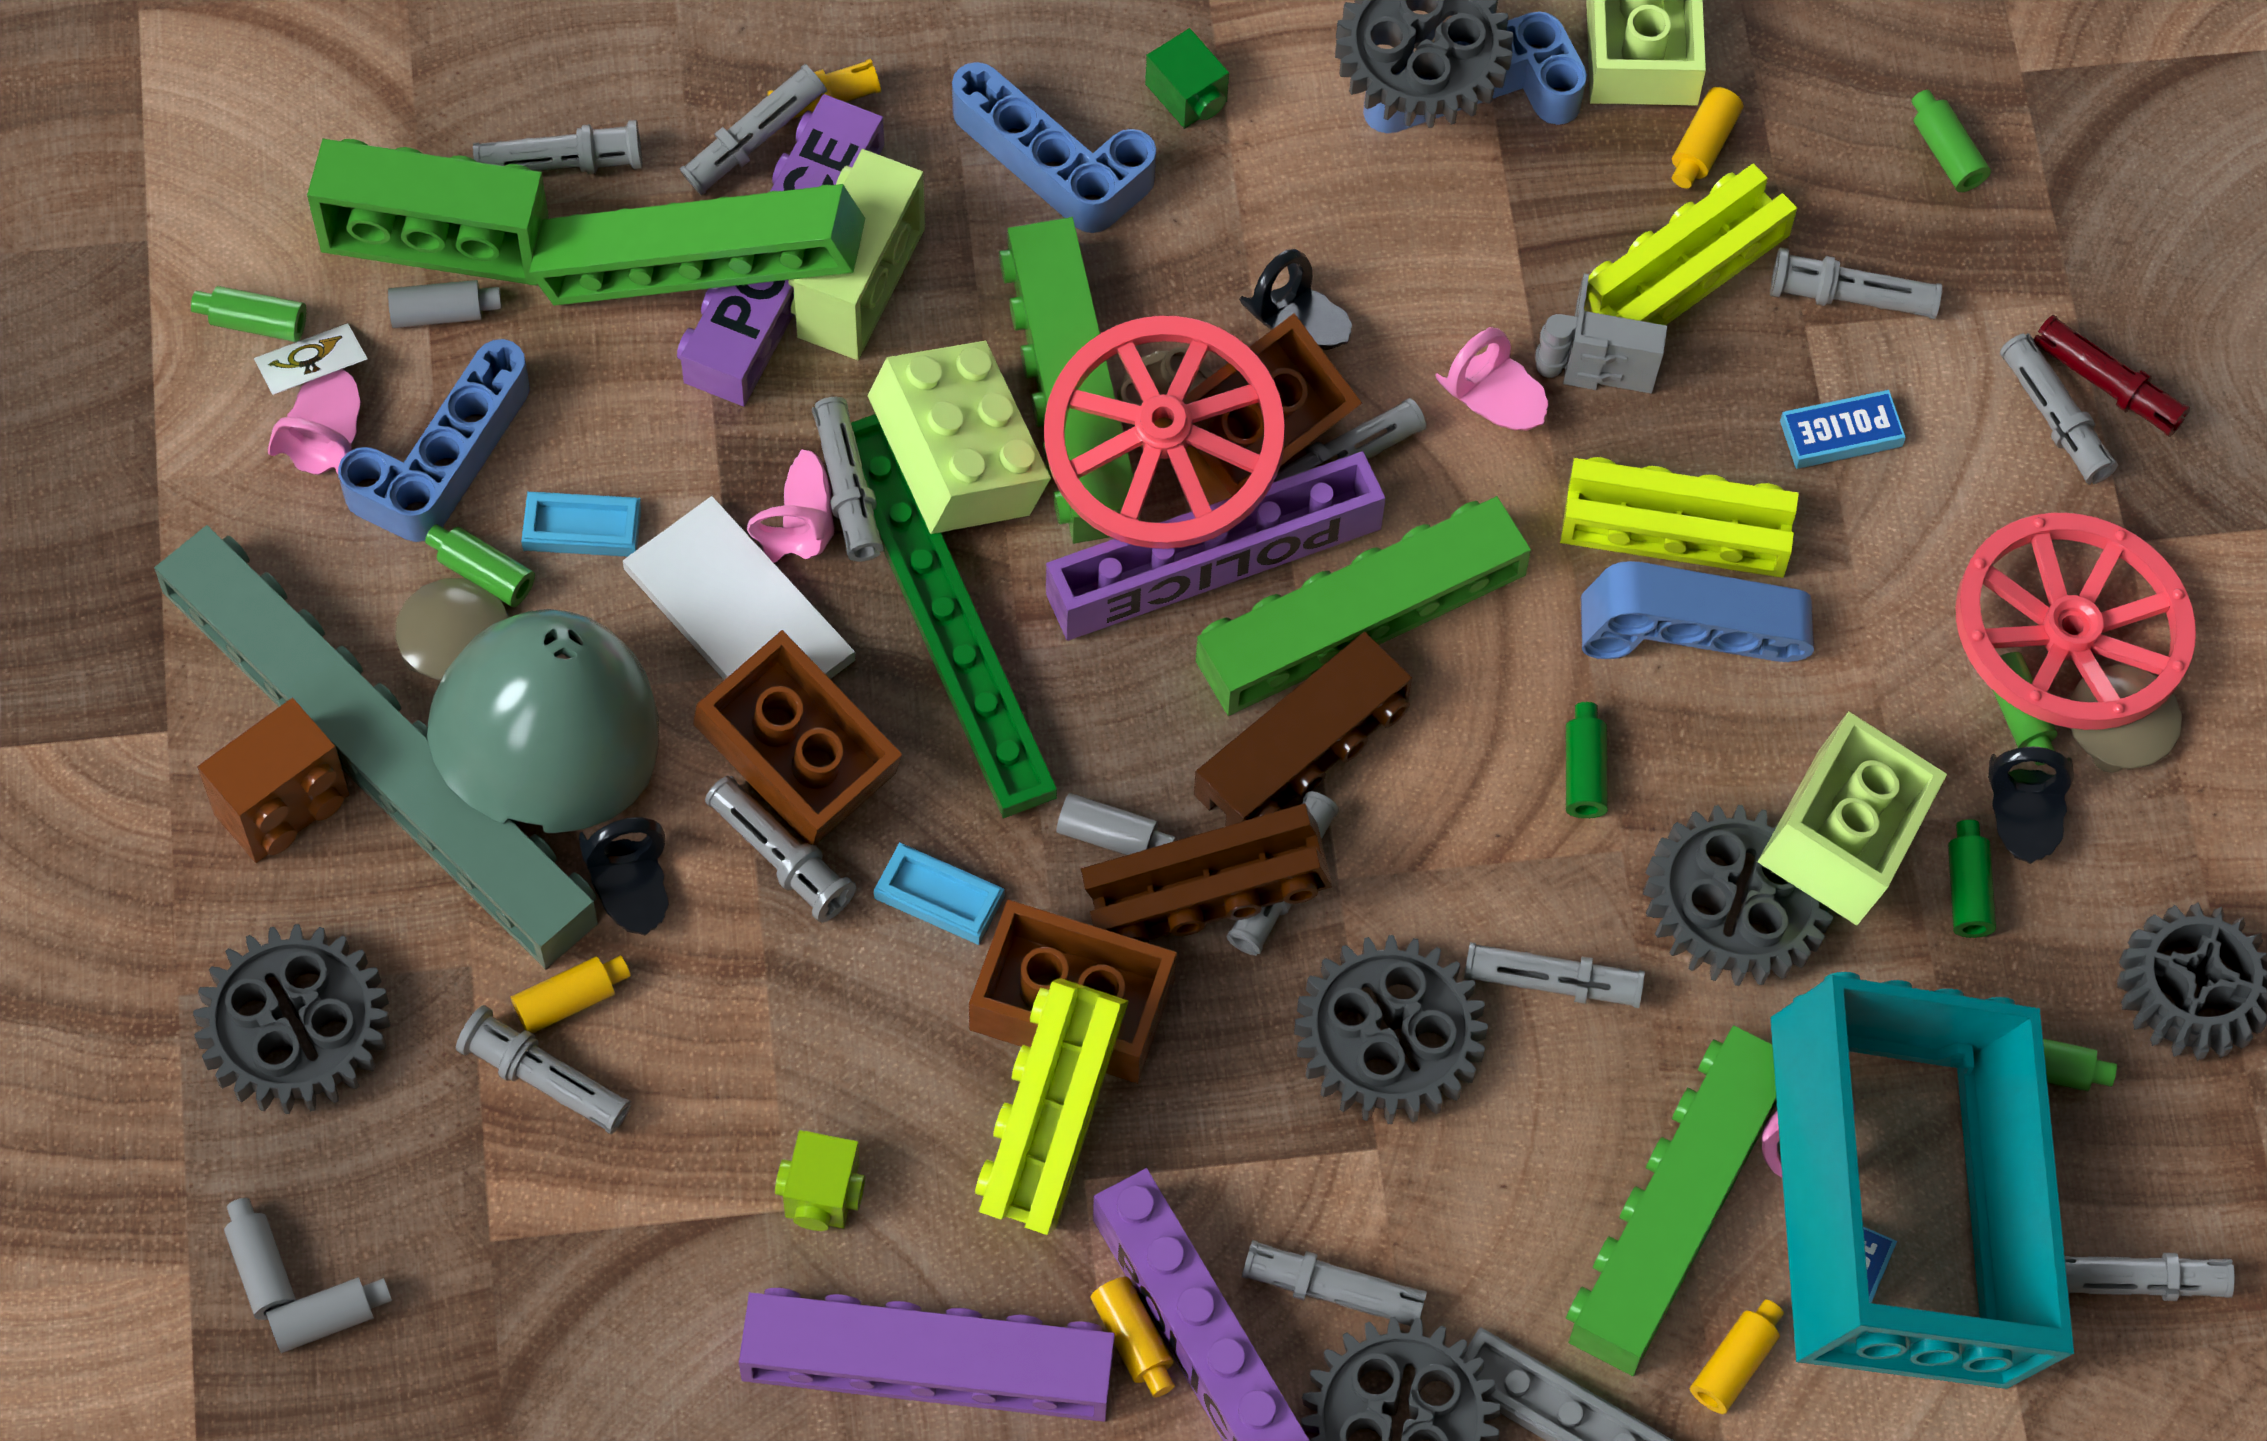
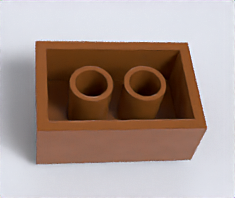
(1311, 398)
(796, 738)
(1040, 947)

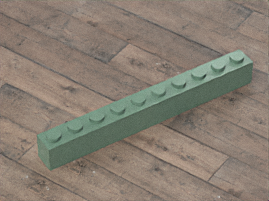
(376, 744)

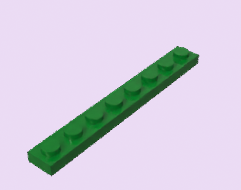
(953, 634)

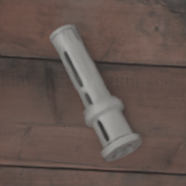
(585, 149)
(1829, 281)
(797, 864)
(520, 1057)

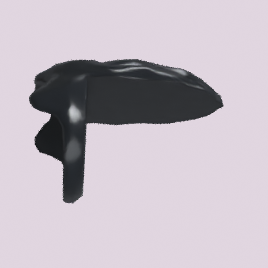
(1322, 318)
(2030, 802)
(628, 873)

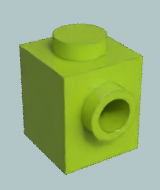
(820, 1181)

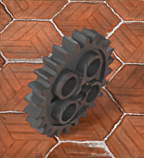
(1459, 71)
(1686, 877)
(242, 1042)
(1343, 1049)
(1347, 1408)

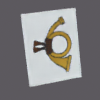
(310, 358)

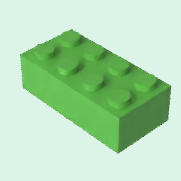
(427, 210)

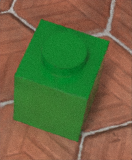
(1187, 78)

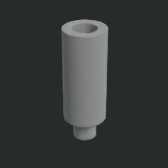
(441, 303)
(1108, 826)
(257, 1259)
(326, 1312)

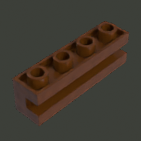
(1306, 733)
(1210, 877)

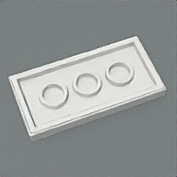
(729, 593)

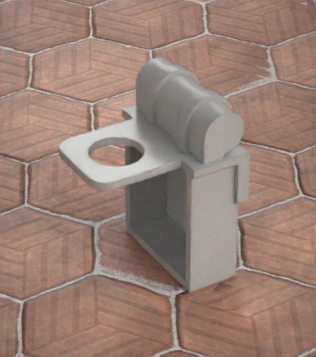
(1600, 349)

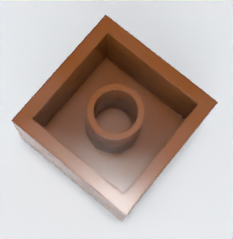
(274, 781)

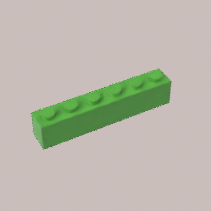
(698, 245)
(1058, 321)
(1378, 594)
(1679, 1204)

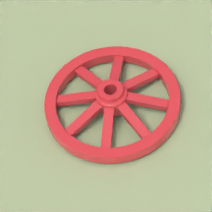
(1168, 441)
(2079, 618)

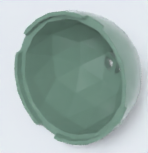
(545, 732)

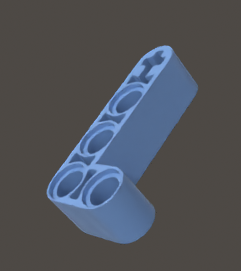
(1530, 69)
(990, 105)
(445, 437)
(1693, 610)

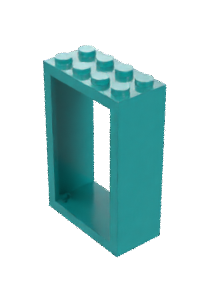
(2008, 1171)

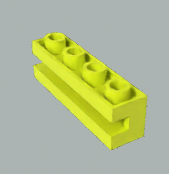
(1693, 252)
(1679, 517)
(1052, 1104)

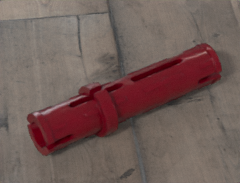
(2129, 388)

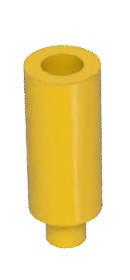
(1706, 136)
(568, 992)
(1134, 1334)
(1737, 1357)

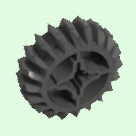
(2151, 972)

